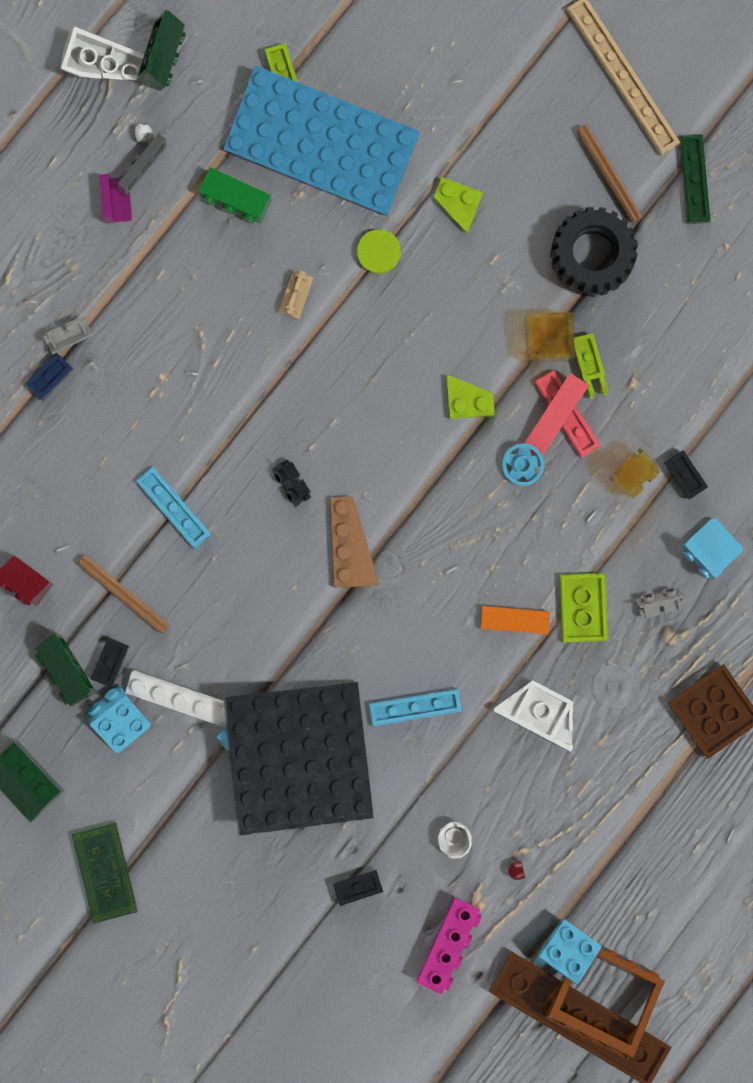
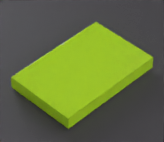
(583, 608)

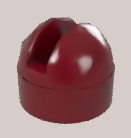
(516, 871)

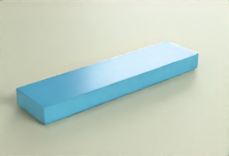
(173, 507)
(415, 707)

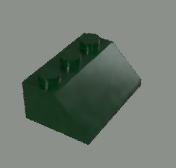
(161, 51)
(64, 670)
(26, 781)

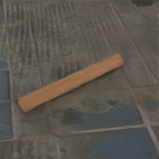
(609, 173)
(123, 594)

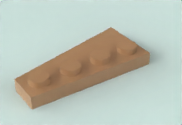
(350, 550)

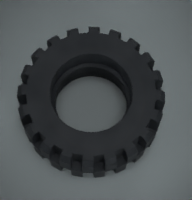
(599, 223)

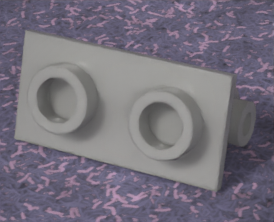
(76, 331)
(670, 599)

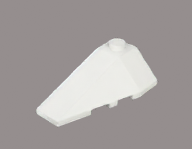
(98, 57)

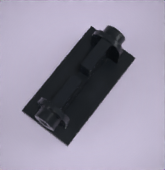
(295, 492)

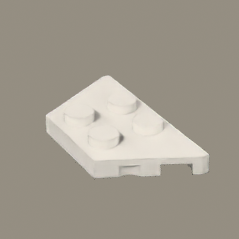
(541, 712)

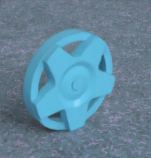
(523, 464)

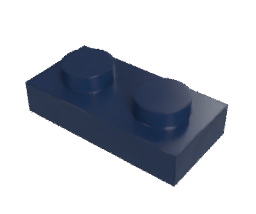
(49, 376)

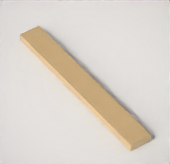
(623, 76)

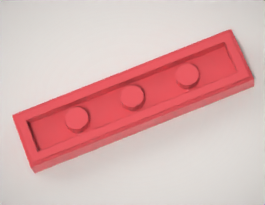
(557, 413)
(575, 426)

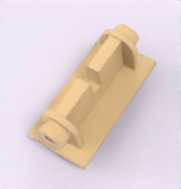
(296, 294)

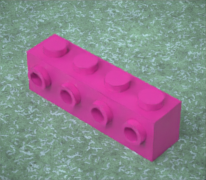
(448, 945)

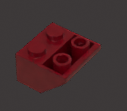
(23, 580)

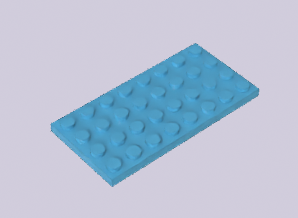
(321, 140)

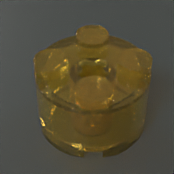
(634, 473)

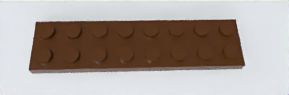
(532, 992)

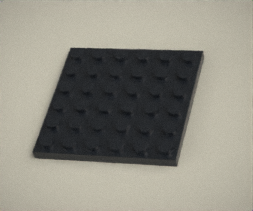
(298, 758)

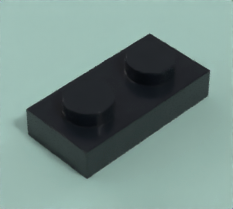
(685, 475)
(110, 662)
(358, 887)

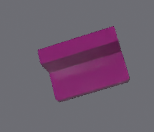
(115, 205)

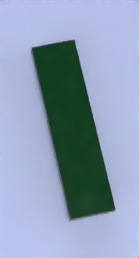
(695, 179)

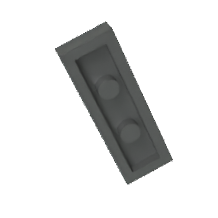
(141, 164)

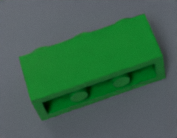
(234, 196)

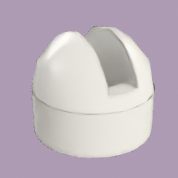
(143, 132)

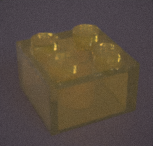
(549, 337)

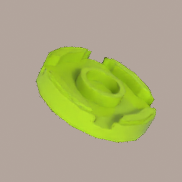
(379, 251)

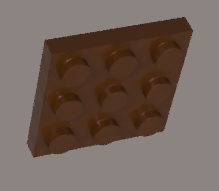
(714, 711)

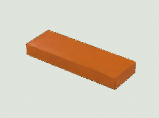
(515, 620)

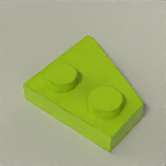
(458, 201)
(468, 400)

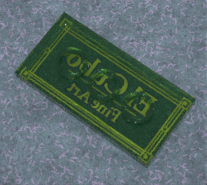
(104, 873)

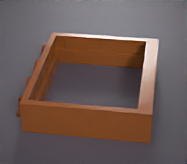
(595, 1035)

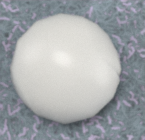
(455, 840)

